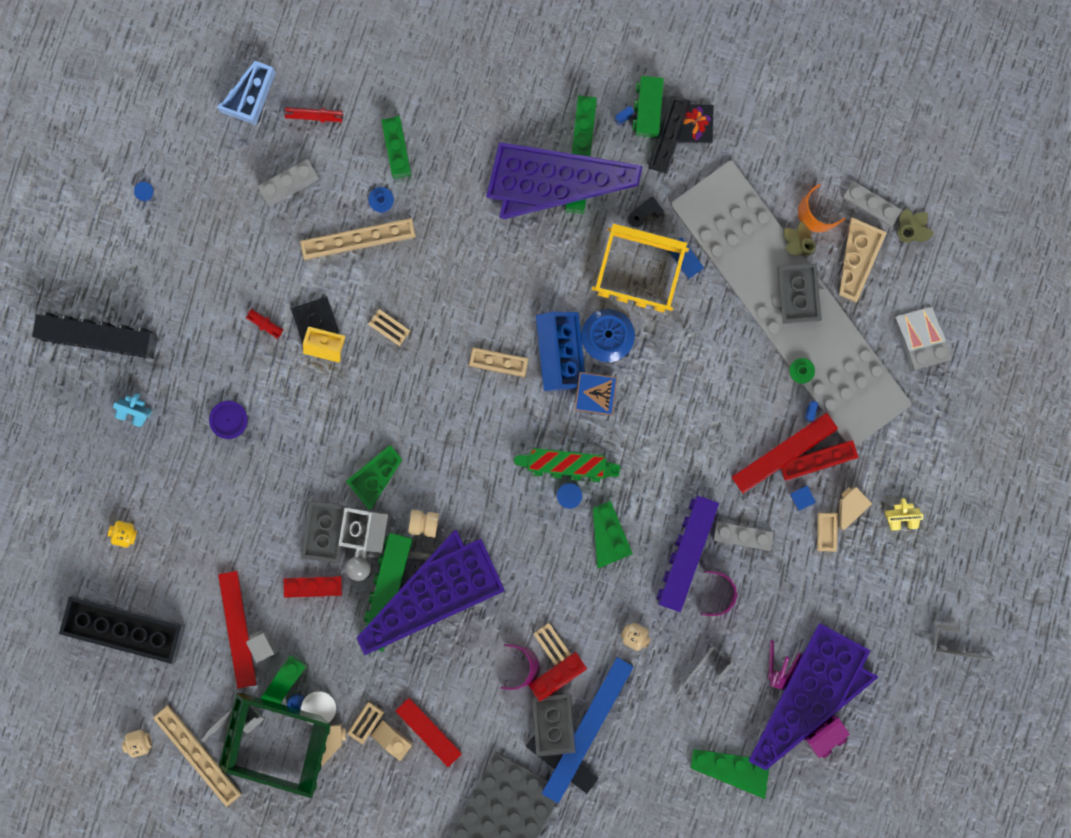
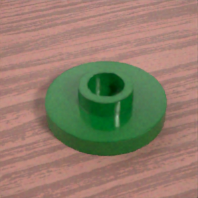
(802, 370)

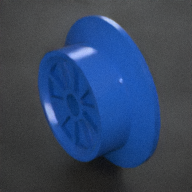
(605, 348)

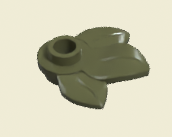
(915, 225)
(798, 240)

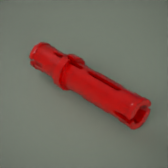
(314, 114)

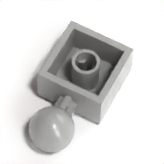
(363, 532)

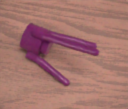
(780, 679)

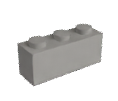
(288, 182)

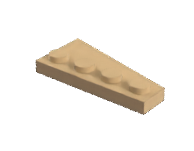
(860, 253)

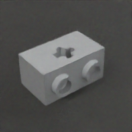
(261, 645)

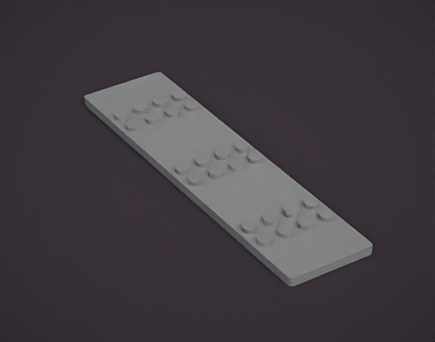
(746, 250)

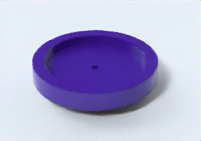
(237, 420)

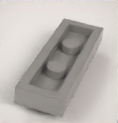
(872, 204)
(743, 536)

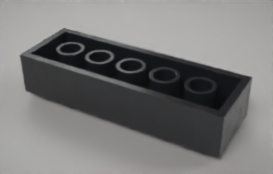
(94, 336)
(122, 629)

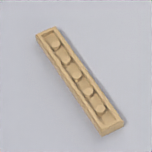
(357, 239)
(197, 755)

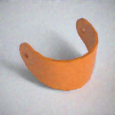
(809, 220)

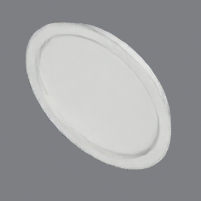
(320, 704)

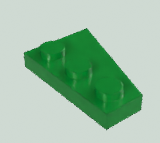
(374, 476)
(609, 536)

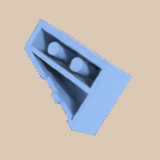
(249, 95)

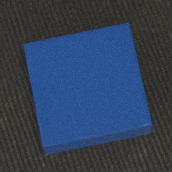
(624, 115)
(811, 411)
(802, 498)

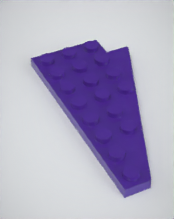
(542, 179)
(443, 586)

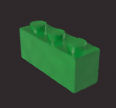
(648, 106)
(396, 147)

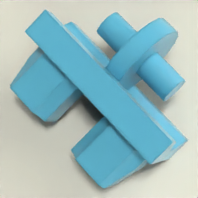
(134, 407)

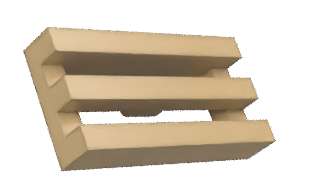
(402, 336)
(561, 657)
(374, 709)

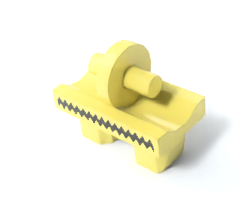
(903, 512)

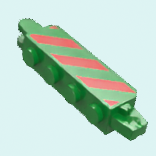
(567, 463)

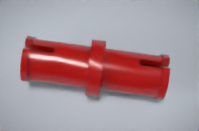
(264, 323)

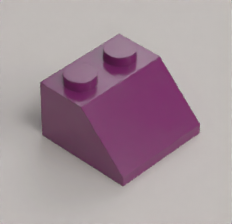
(827, 736)

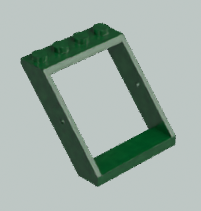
(314, 753)

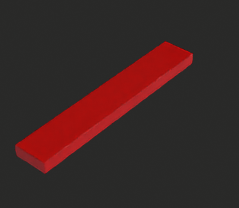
(784, 453)
(237, 629)

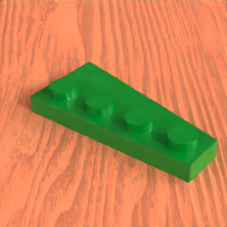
(732, 770)

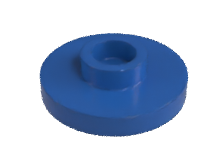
(381, 199)
(569, 495)

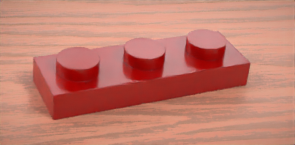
(312, 586)
(557, 676)

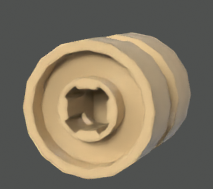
(423, 523)

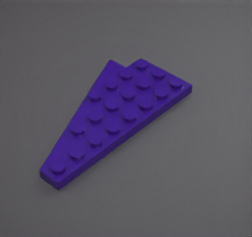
(818, 688)

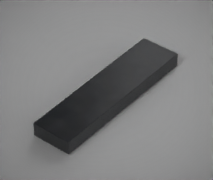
(669, 134)
(583, 777)

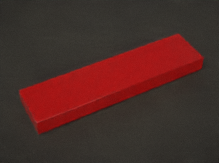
(820, 460)
(428, 732)

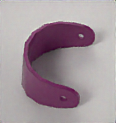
(733, 599)
(534, 666)

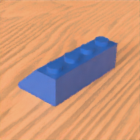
(560, 350)

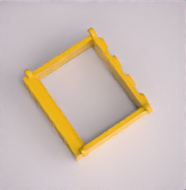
(648, 239)

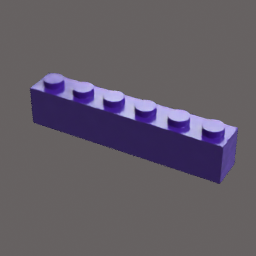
(688, 553)

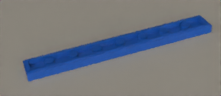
(588, 729)

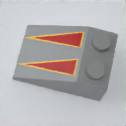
(922, 339)

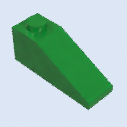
(285, 680)

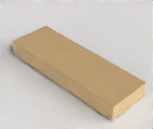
(498, 362)

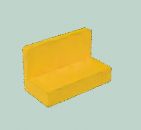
(323, 344)

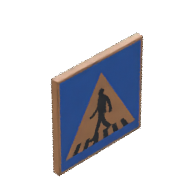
(595, 393)

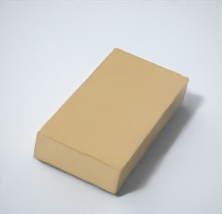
(827, 531)

